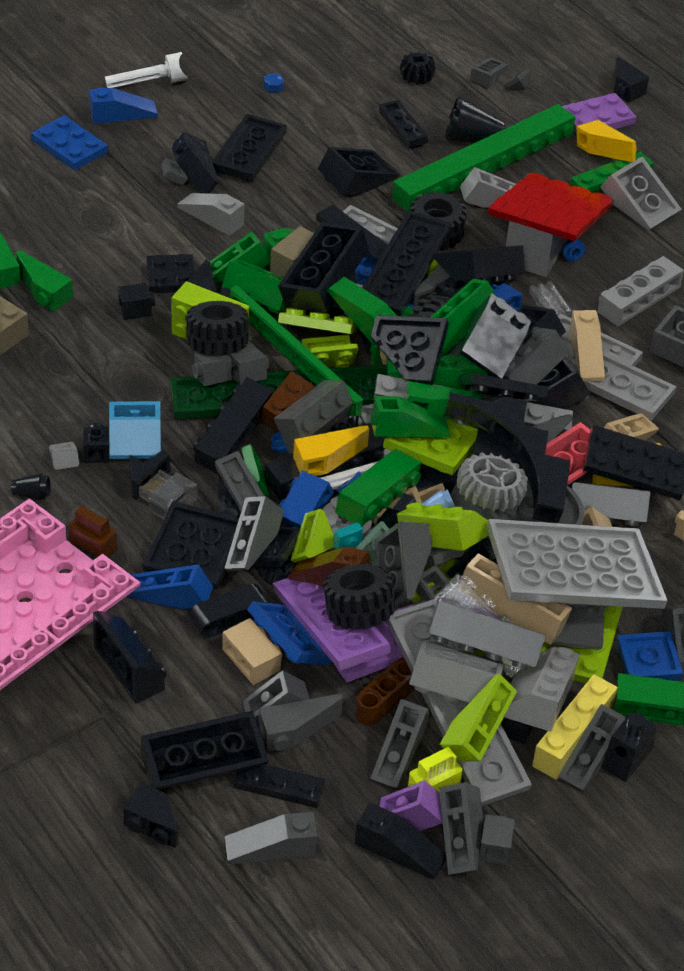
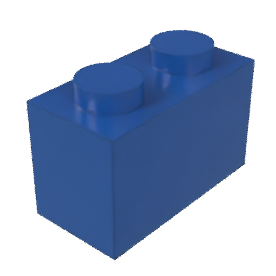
(305, 495)

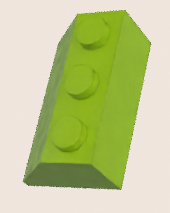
(448, 527)

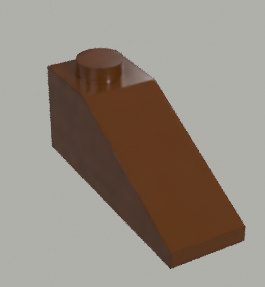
(320, 566)

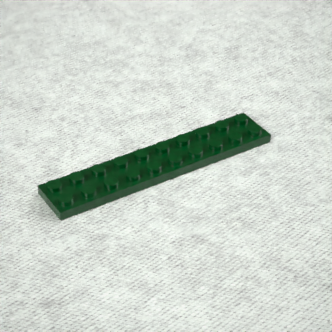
(195, 400)

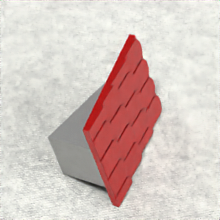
(545, 216)

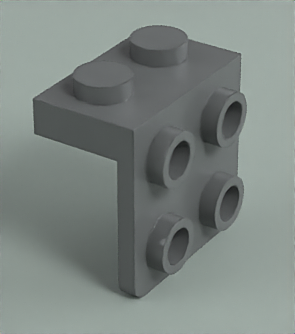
(583, 627)

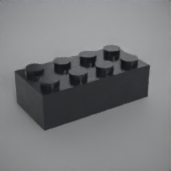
(327, 257)

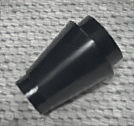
(32, 486)

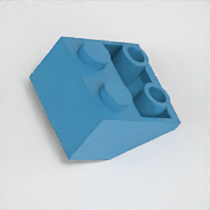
(134, 429)

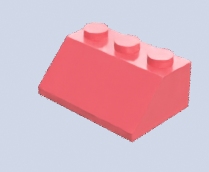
(571, 446)

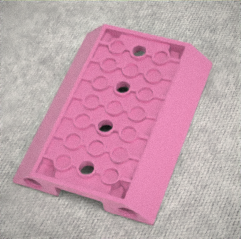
(61, 603)

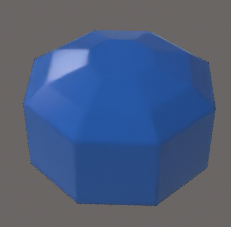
(273, 83)

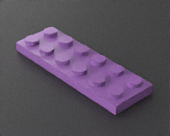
(341, 645)

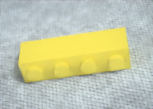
(557, 745)

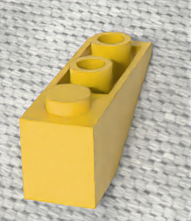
(605, 141)
(327, 451)

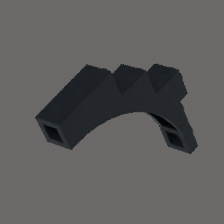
(528, 444)

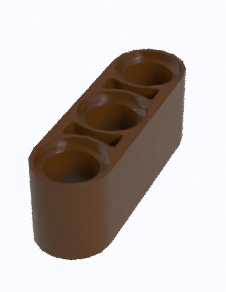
(384, 693)

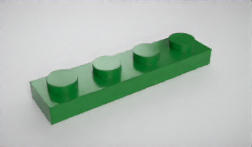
(596, 177)

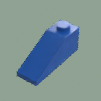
(117, 105)
(173, 587)

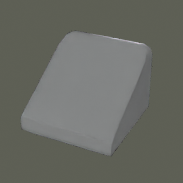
(64, 455)

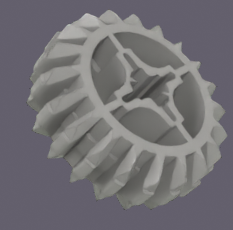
(492, 482)

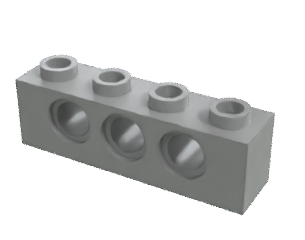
(640, 291)

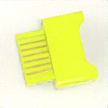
(437, 770)

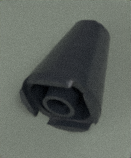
(471, 122)

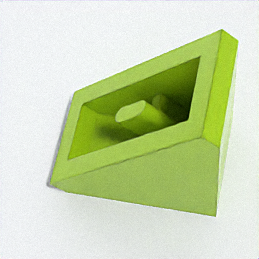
(314, 536)

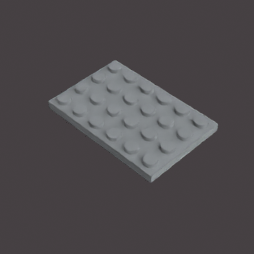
(575, 564)

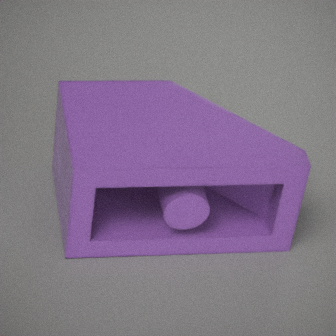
(416, 805)

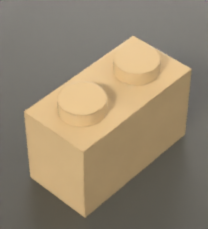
(252, 651)

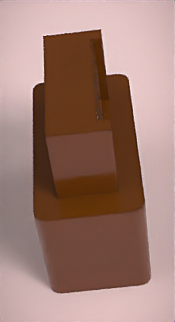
(92, 533)

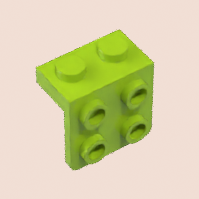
(332, 350)

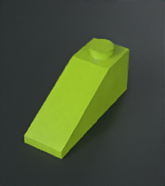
(479, 720)

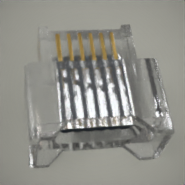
(164, 489)

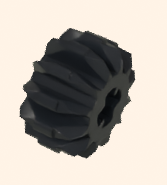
(417, 67)

